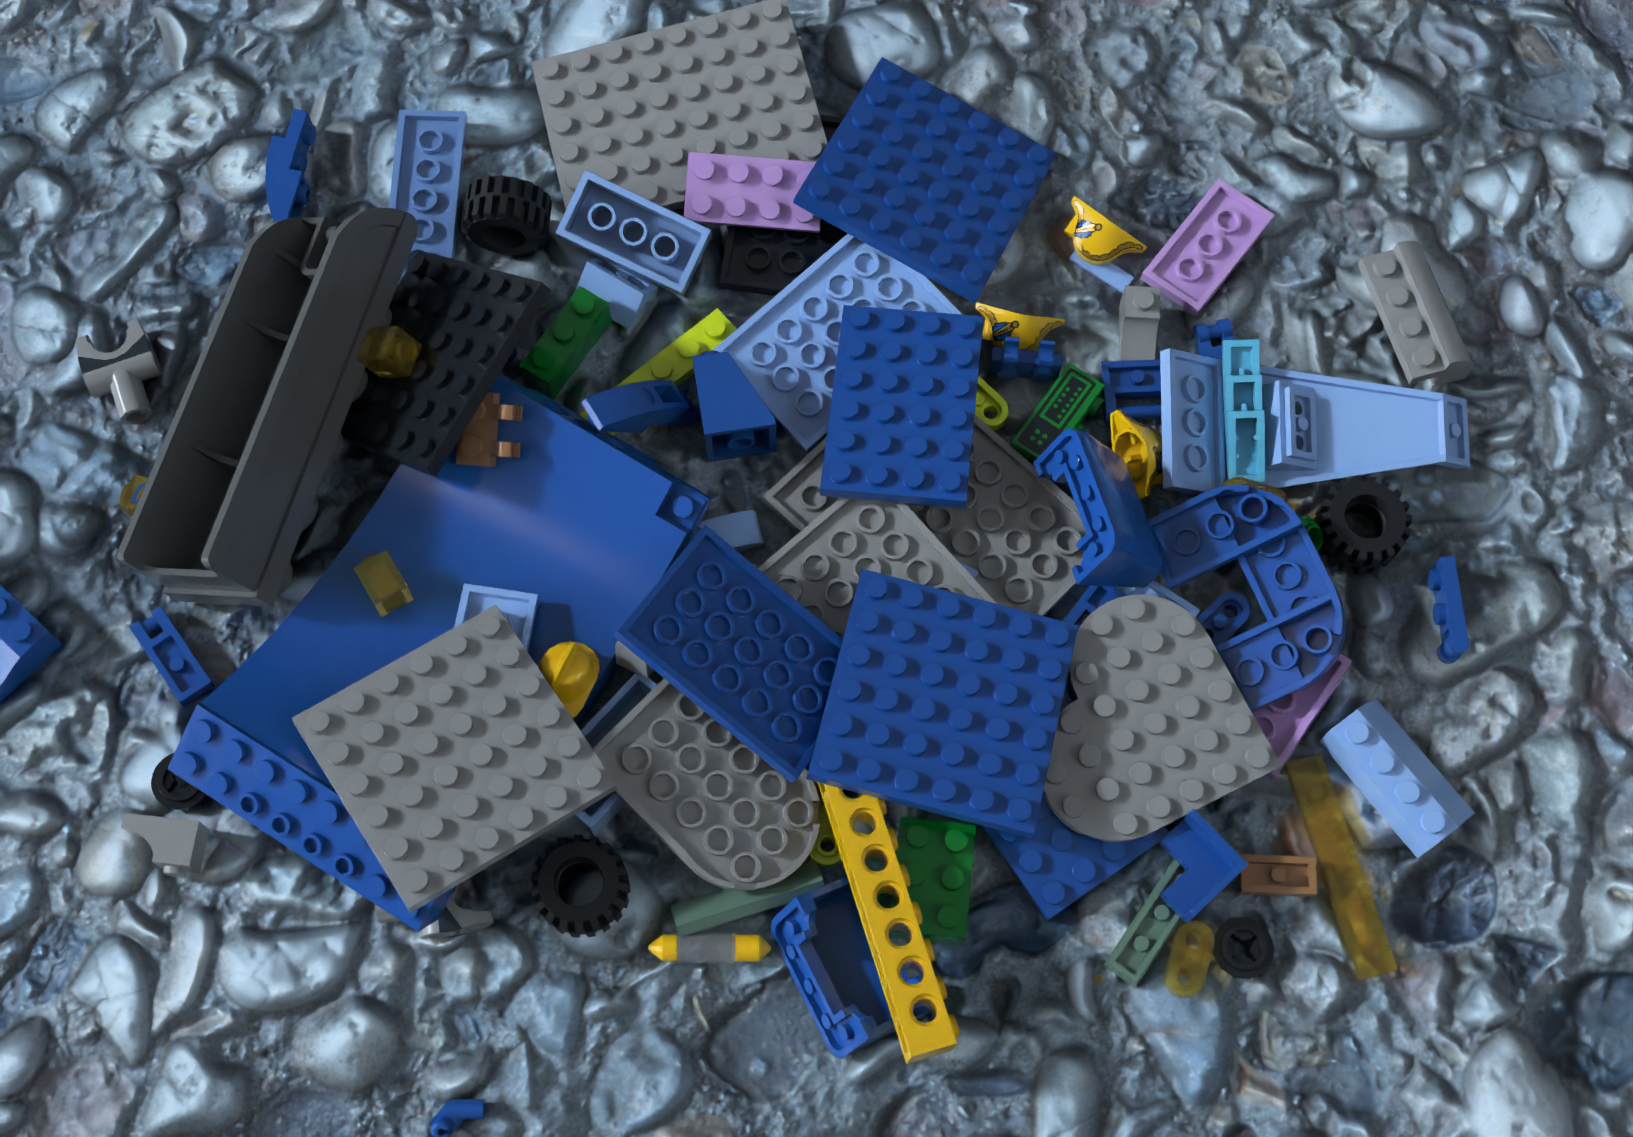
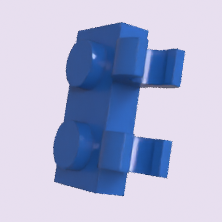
(1013, 363)

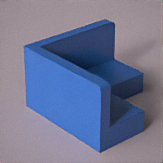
(1207, 861)

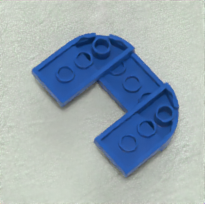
(1285, 573)

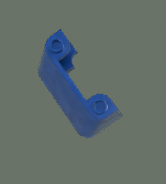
(1118, 536)
(835, 968)

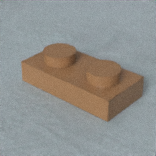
(1278, 876)

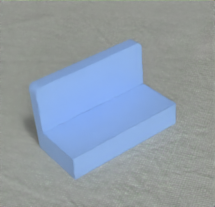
(618, 287)

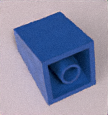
(731, 410)

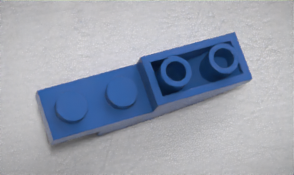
(285, 168)
(639, 405)

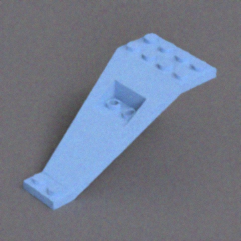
(1313, 426)

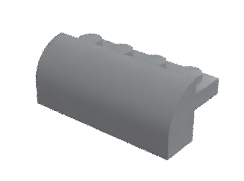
(1415, 315)

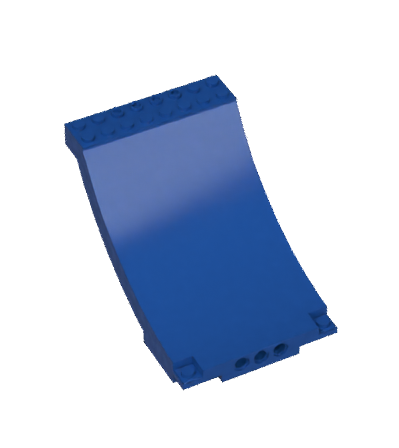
(567, 520)

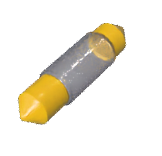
(710, 948)

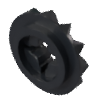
(163, 788)
(1260, 949)

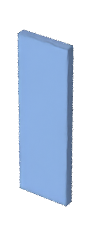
(1107, 272)

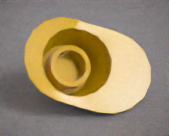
(571, 672)

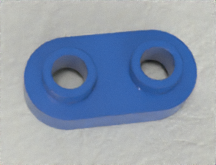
(1217, 624)

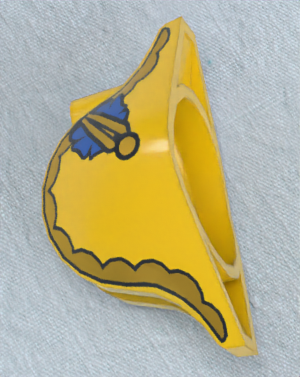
(1097, 238)
(1004, 323)
(1140, 449)

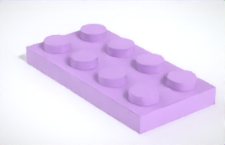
(747, 192)
(1207, 247)

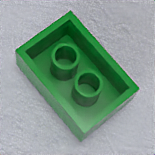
(940, 876)

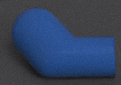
(454, 1113)

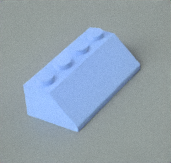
(1396, 777)

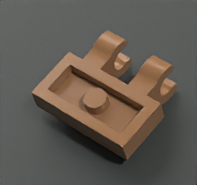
(479, 440)

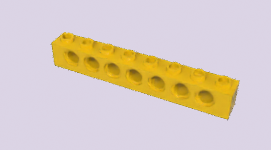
(916, 1038)

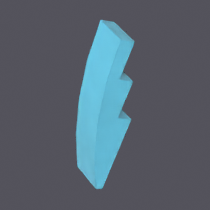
(1243, 409)

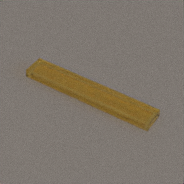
(1340, 867)

